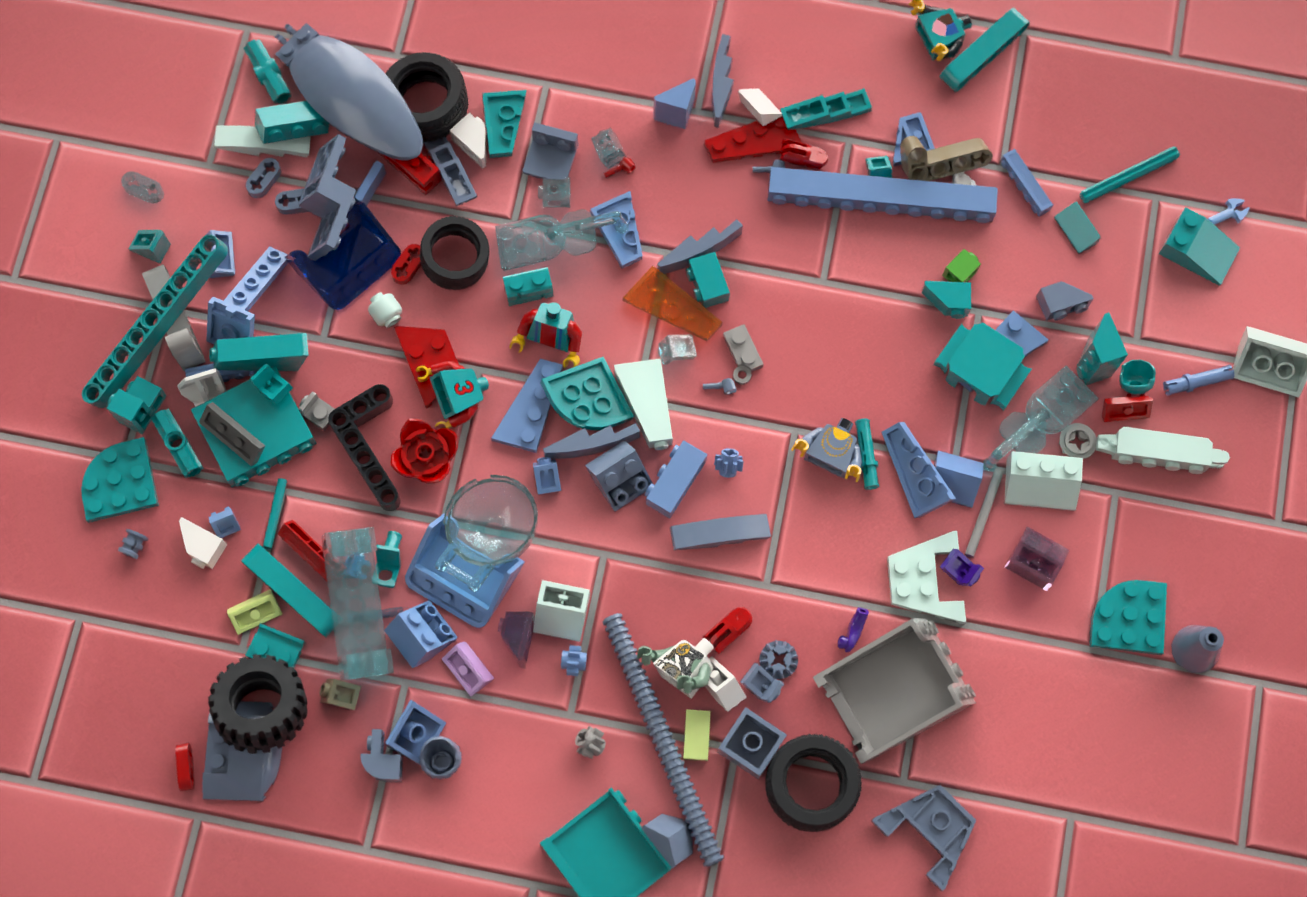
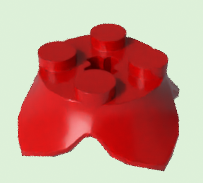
(420, 436)

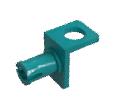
(389, 558)

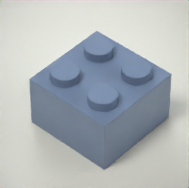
(751, 743)

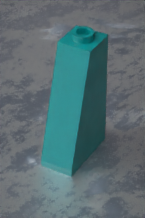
(251, 353)

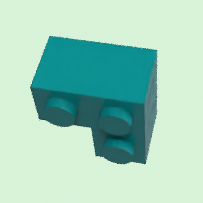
(137, 404)

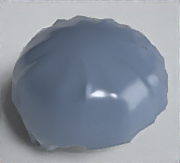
(440, 757)

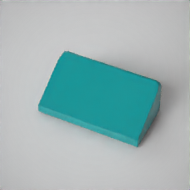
(1077, 227)

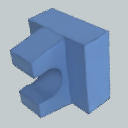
(224, 522)

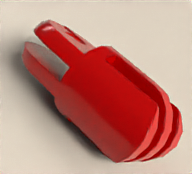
(803, 154)
(729, 628)

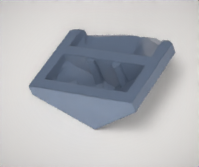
(670, 838)

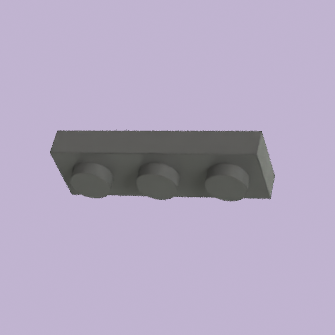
(232, 434)

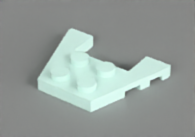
(915, 579)

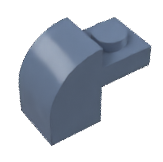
(380, 765)

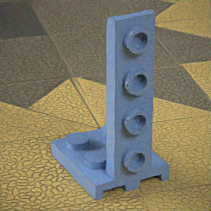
(231, 317)

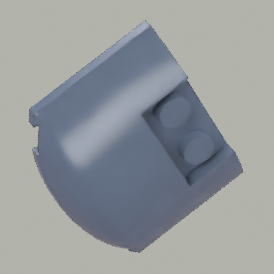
(235, 773)

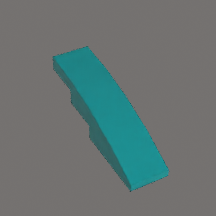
(826, 110)

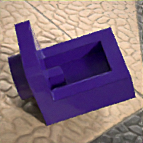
(961, 568)

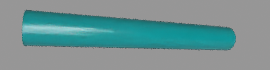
(275, 513)

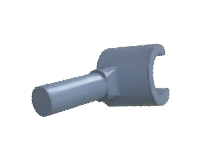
(777, 163)
(727, 384)

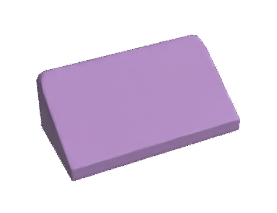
(467, 668)

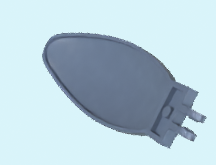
(351, 92)

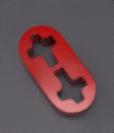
(403, 261)
(184, 767)

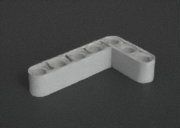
(180, 336)

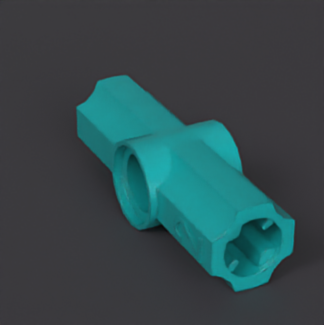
(267, 71)
(170, 432)

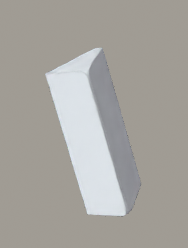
(759, 105)

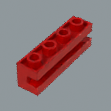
(418, 171)

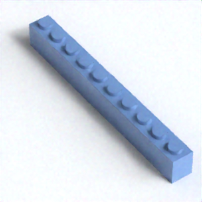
(882, 194)

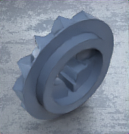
(777, 670)

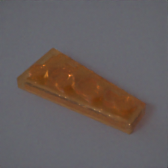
(670, 303)

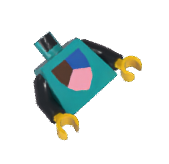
(940, 29)

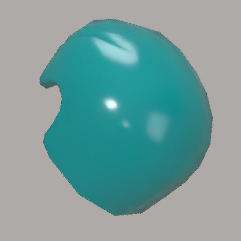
(1137, 377)

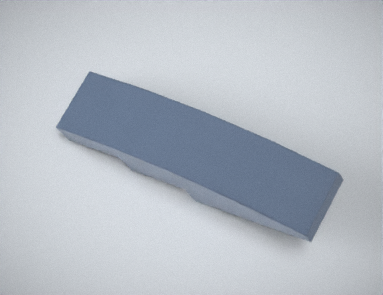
(722, 85)
(451, 170)
(690, 248)
(582, 444)
(720, 532)

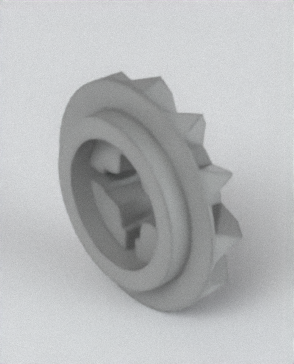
(1084, 434)

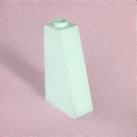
(646, 396)

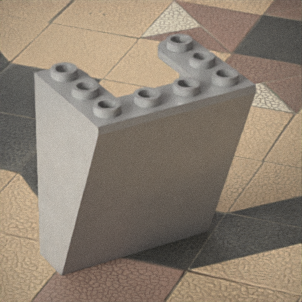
(896, 687)

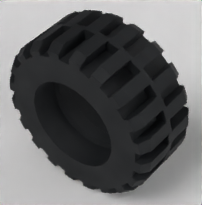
(251, 676)

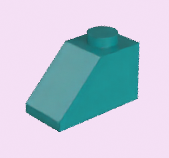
(949, 297)

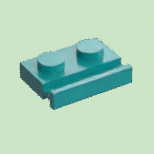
(275, 643)

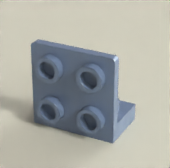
(550, 152)

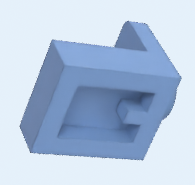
(546, 475)

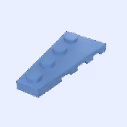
(1021, 333)
(528, 414)
(917, 474)

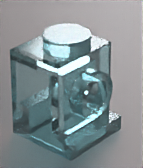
(608, 148)
(560, 198)

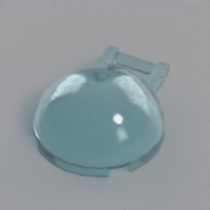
(487, 526)

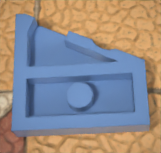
(911, 126)

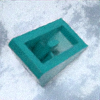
(150, 244)

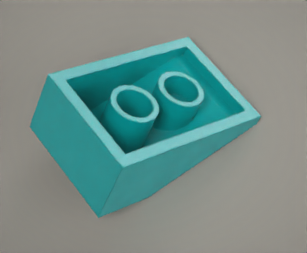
(1200, 247)

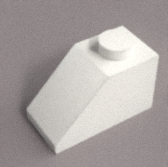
(471, 138)
(201, 545)
(724, 686)

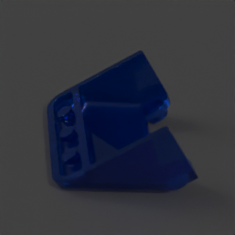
(354, 265)

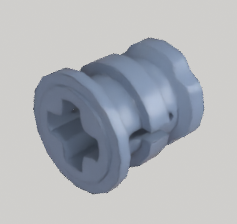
(132, 544)

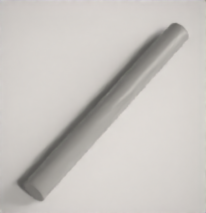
(984, 513)

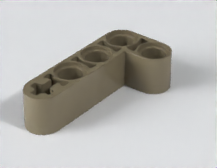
(942, 161)

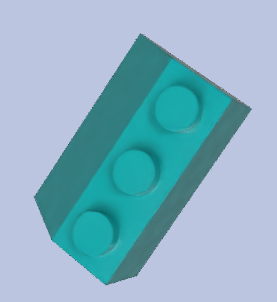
(1101, 353)

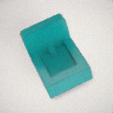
(270, 384)

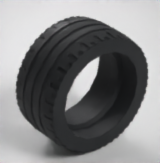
(454, 227)

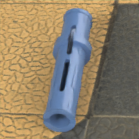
(1190, 382)

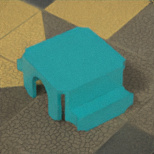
(985, 363)

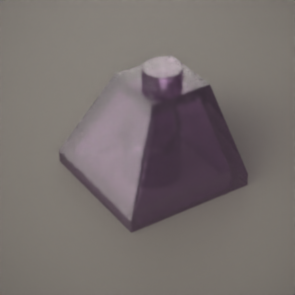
(517, 634)

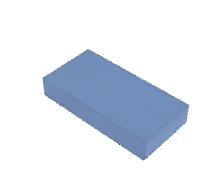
(371, 183)

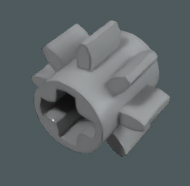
(590, 742)

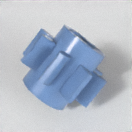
(728, 462)
(573, 660)

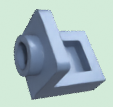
(762, 683)

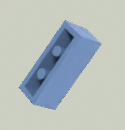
(675, 478)

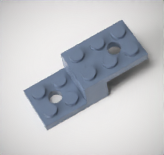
(327, 198)

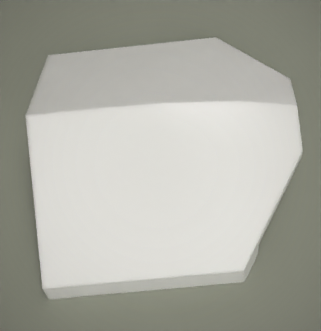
(202, 386)

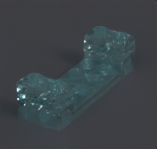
(356, 603)

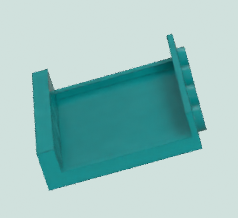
(276, 426)
(606, 851)

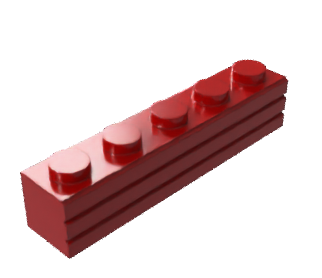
(304, 546)

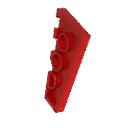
(750, 140)

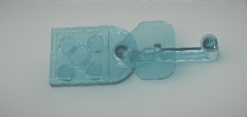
(527, 239)
(1057, 401)

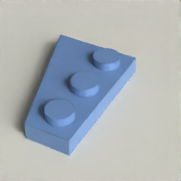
(625, 245)

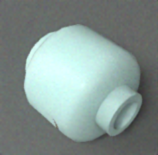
(385, 310)

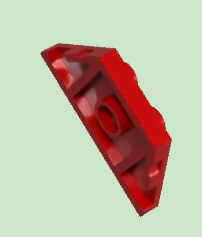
(425, 348)

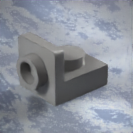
(315, 410)

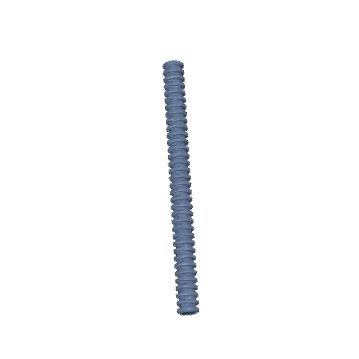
(663, 740)

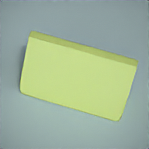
(254, 611)

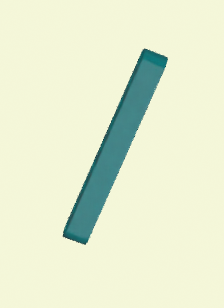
(166, 316)

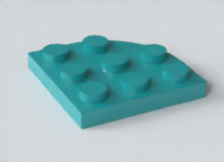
(587, 396)
(119, 481)
(1131, 618)

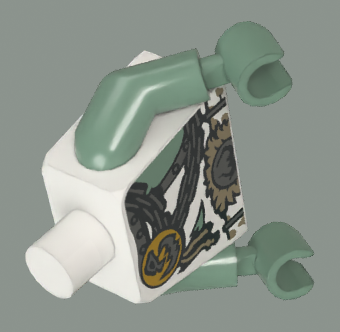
(681, 664)

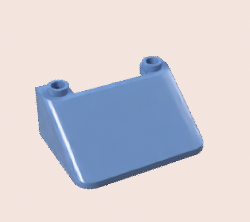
(451, 593)

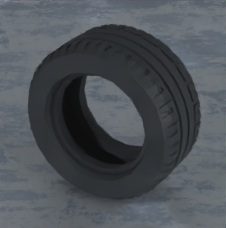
(433, 68)
(833, 753)

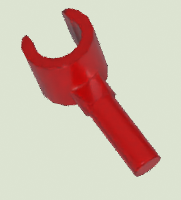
(625, 164)

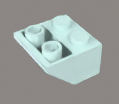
(561, 610)

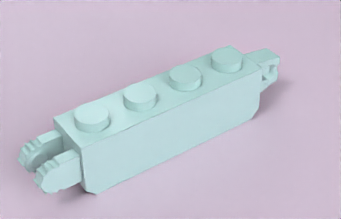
(1162, 449)

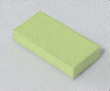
(696, 735)

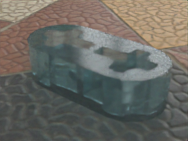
(140, 191)

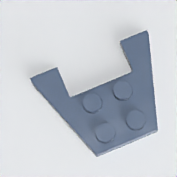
(940, 822)

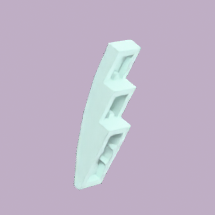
(247, 141)

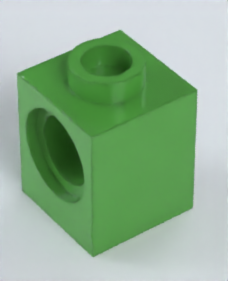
(962, 267)

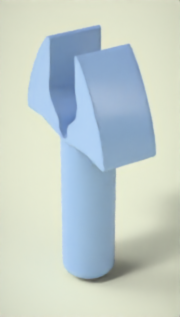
(1230, 213)

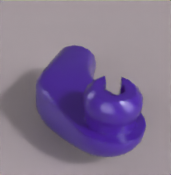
(854, 630)

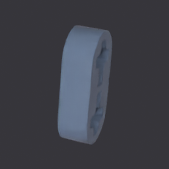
(263, 178)
(293, 197)

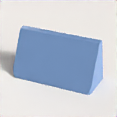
(227, 266)

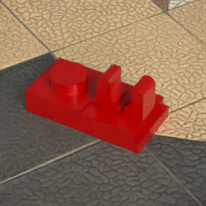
(1127, 408)

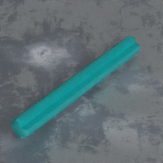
(1129, 174)

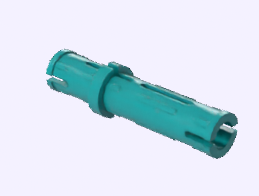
(869, 463)

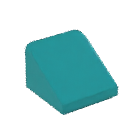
(879, 166)

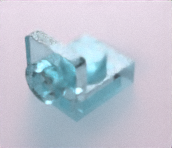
(676, 348)

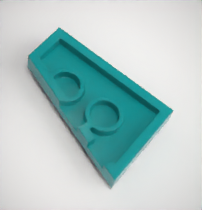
(502, 120)

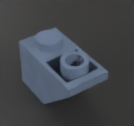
(1061, 299)

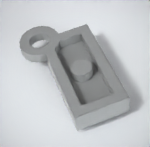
(743, 352)

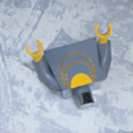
(832, 449)

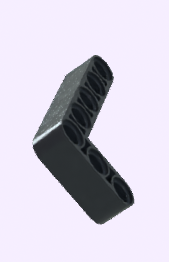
(361, 448)

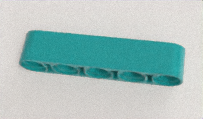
(984, 49)
(290, 589)

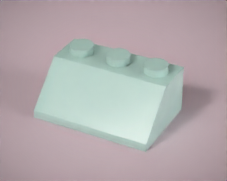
(1271, 361)
(1043, 480)

